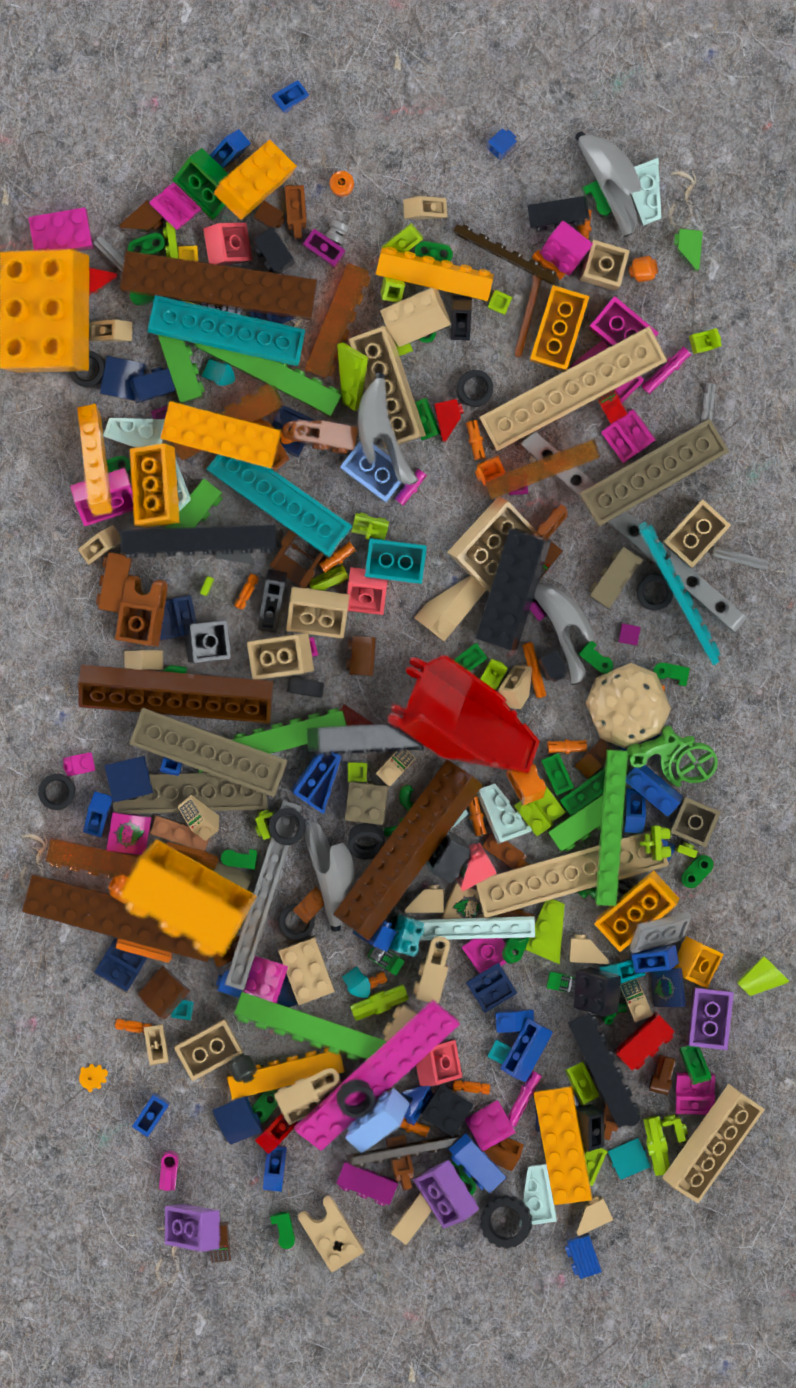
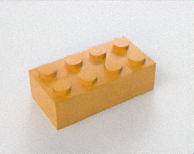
(255, 179)
(559, 328)
(154, 485)
(641, 904)

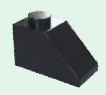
(461, 317)
(591, 1126)

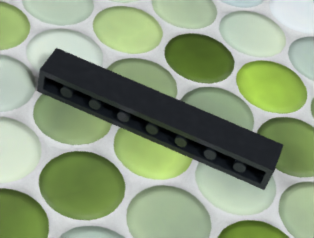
(198, 540)

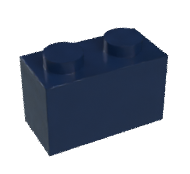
(151, 385)

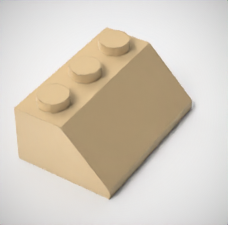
(416, 317)

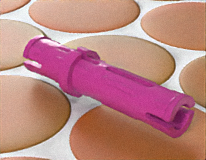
(666, 370)
(527, 1091)

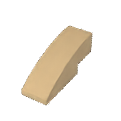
(411, 1219)

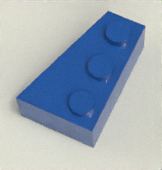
(317, 780)

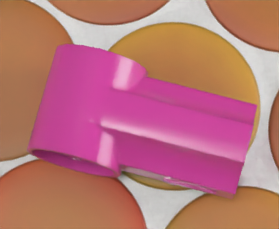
(168, 1172)

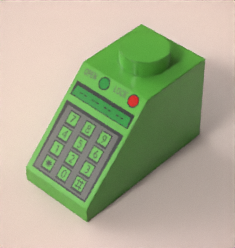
(689, 246)

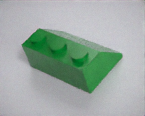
(199, 181)

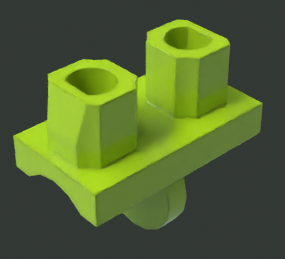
(370, 526)
(657, 834)

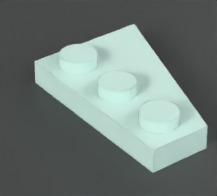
(135, 431)
(501, 816)

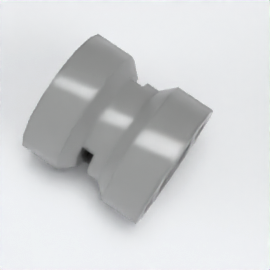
(337, 232)

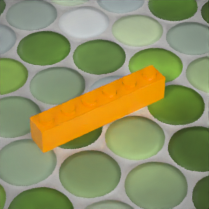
(435, 274)
(94, 459)
(286, 1073)

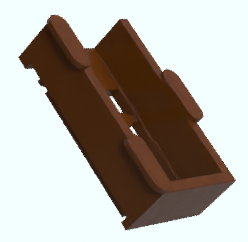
(295, 571)

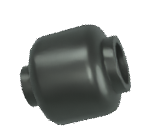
(242, 1068)

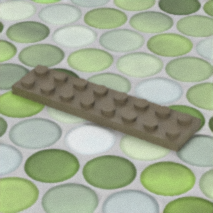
(653, 473)
(208, 752)
(207, 788)

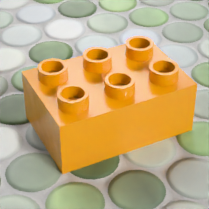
(44, 311)
(187, 898)

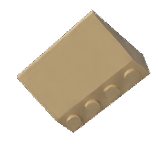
(484, 541)

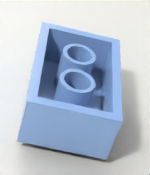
(375, 477)
(379, 1122)

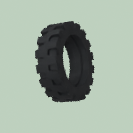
(489, 1232)

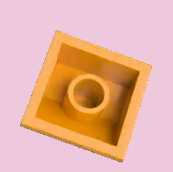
(698, 961)

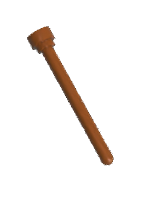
(527, 316)

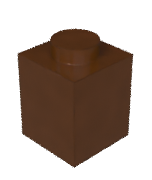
(269, 216)

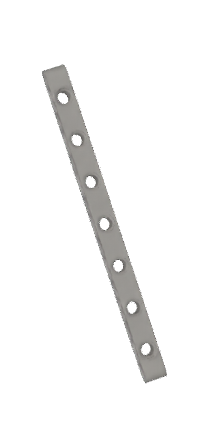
(701, 592)

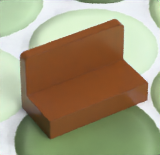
(505, 1153)

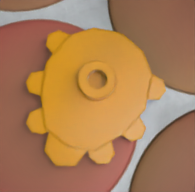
(92, 1077)

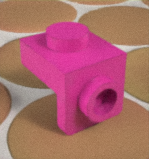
(78, 764)

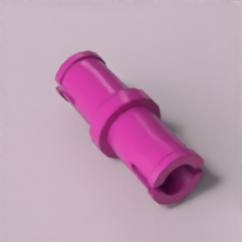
(408, 490)

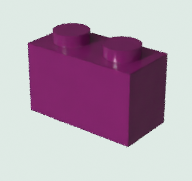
(324, 248)

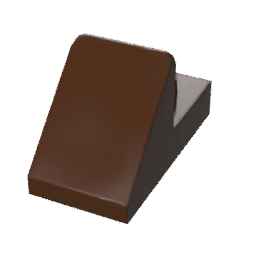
(593, 759)
(228, 955)

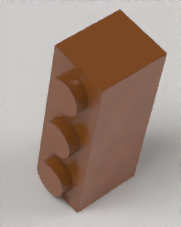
(113, 581)

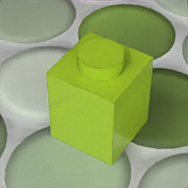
(392, 289)

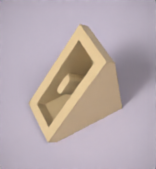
(144, 659)
(156, 1045)

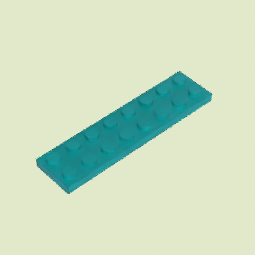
(226, 330)
(282, 502)
(677, 587)

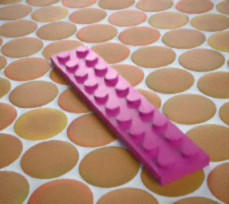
(380, 1071)

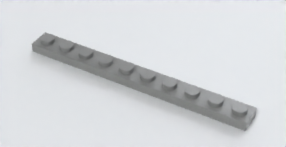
(258, 912)

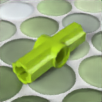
(379, 1002)
(656, 1145)

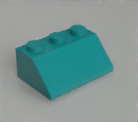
(395, 561)

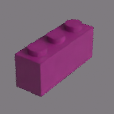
(367, 1183)

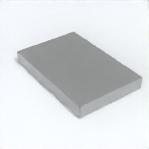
(660, 932)

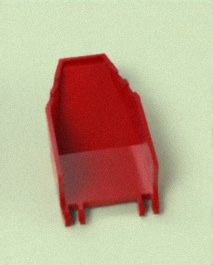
(464, 718)

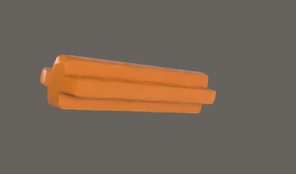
(536, 676)
(143, 950)

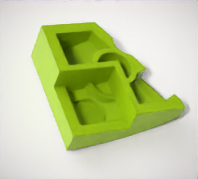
(761, 978)

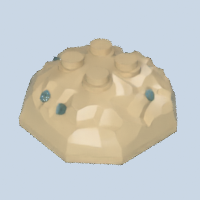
(628, 705)

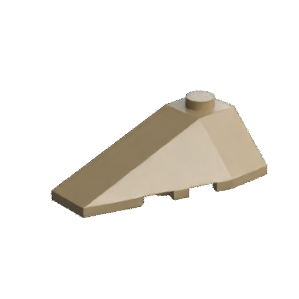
(449, 608)

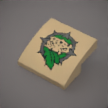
(463, 904)

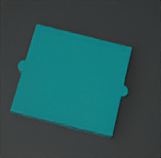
(629, 1158)

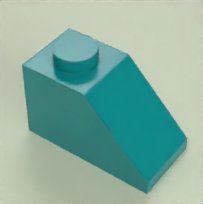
(624, 968)

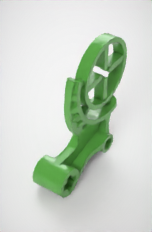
(667, 747)

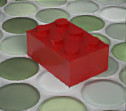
(644, 1041)

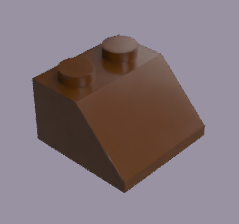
(361, 656)
(163, 993)

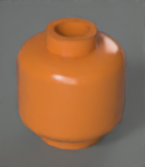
(339, 190)
(643, 268)
(117, 886)

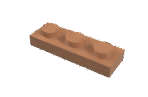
(177, 833)

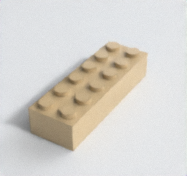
(385, 359)
(713, 1143)

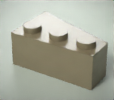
(614, 577)

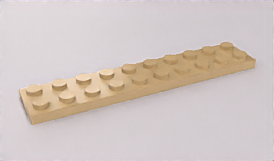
(573, 388)
(560, 876)

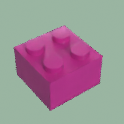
(565, 248)

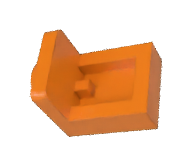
(489, 468)

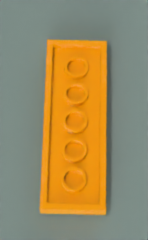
(220, 434)
(563, 1145)

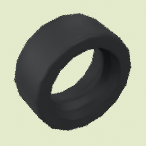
(94, 381)
(460, 388)
(640, 592)
(305, 687)
(42, 791)
(272, 826)
(361, 830)
(290, 934)
(360, 1109)

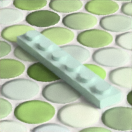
(479, 928)

